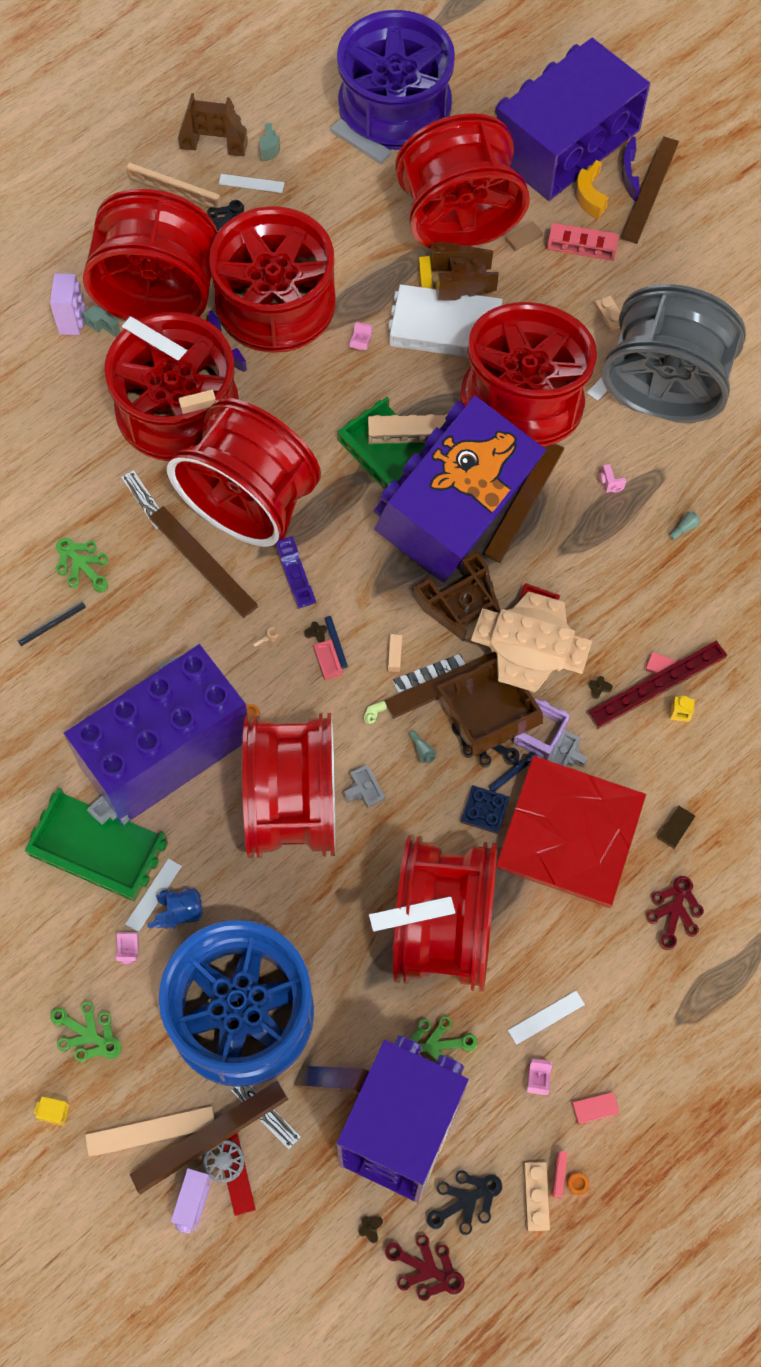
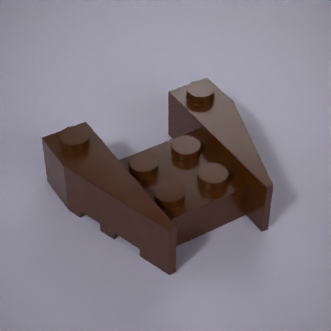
(212, 120)
(466, 270)
(463, 600)

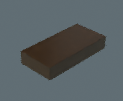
(676, 827)

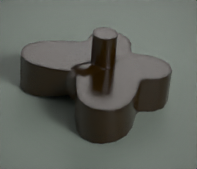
(316, 631)
(599, 686)
(370, 1227)

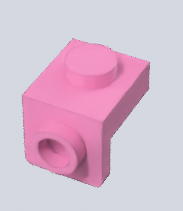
(361, 336)
(610, 483)
(127, 947)
(539, 1076)

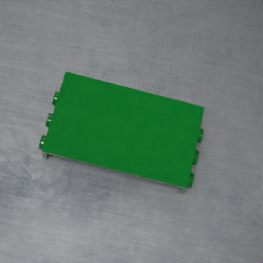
(380, 460)
(103, 854)

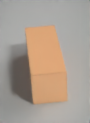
(197, 401)
(395, 653)

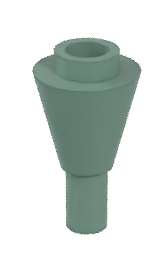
(688, 522)
(425, 751)

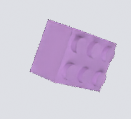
(67, 304)

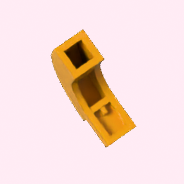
(587, 196)

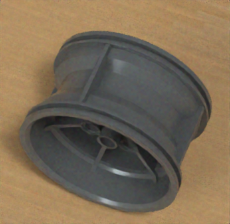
(674, 353)

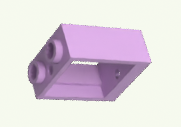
(540, 748)
(191, 1201)

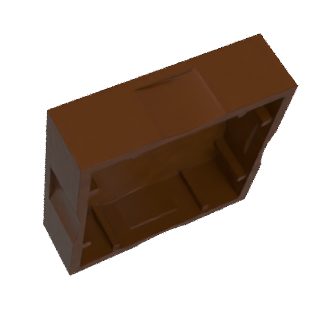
(488, 709)

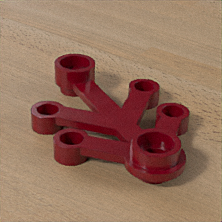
(676, 909)
(427, 1269)

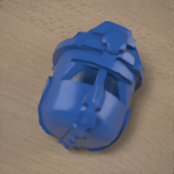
(181, 907)

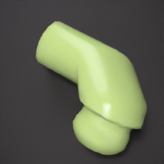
(372, 712)

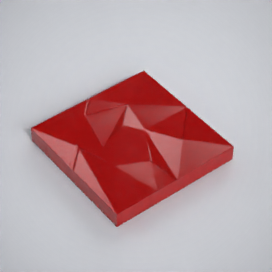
(571, 831)

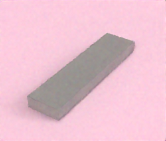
(370, 148)

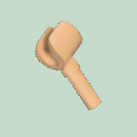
(268, 637)

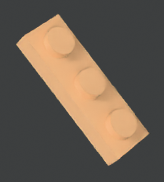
(537, 1196)

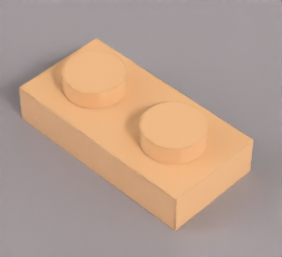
(609, 312)

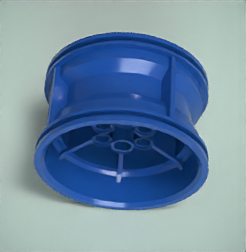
(191, 963)

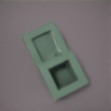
(270, 144)
(100, 319)

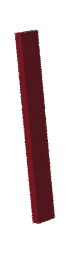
(657, 684)

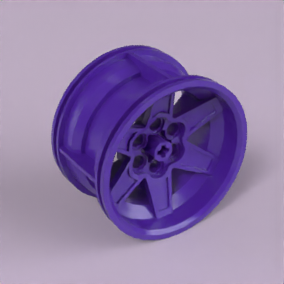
(395, 94)

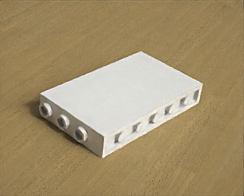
(435, 324)

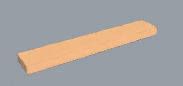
(173, 186)
(148, 1131)

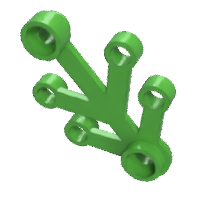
(81, 561)
(88, 1034)
(432, 1046)

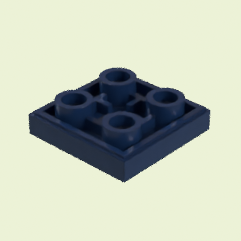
(485, 809)

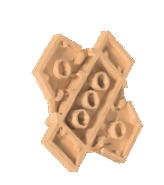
(531, 641)

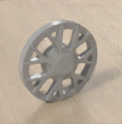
(224, 1162)

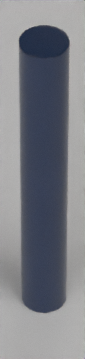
(336, 642)
(512, 772)

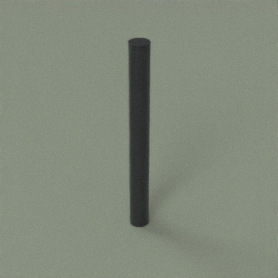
(52, 623)

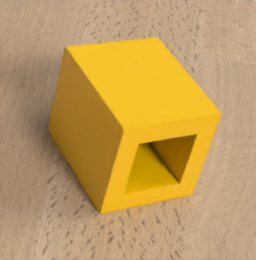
(51, 1111)

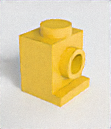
(683, 705)

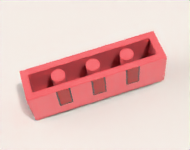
(583, 241)

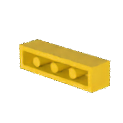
(425, 272)

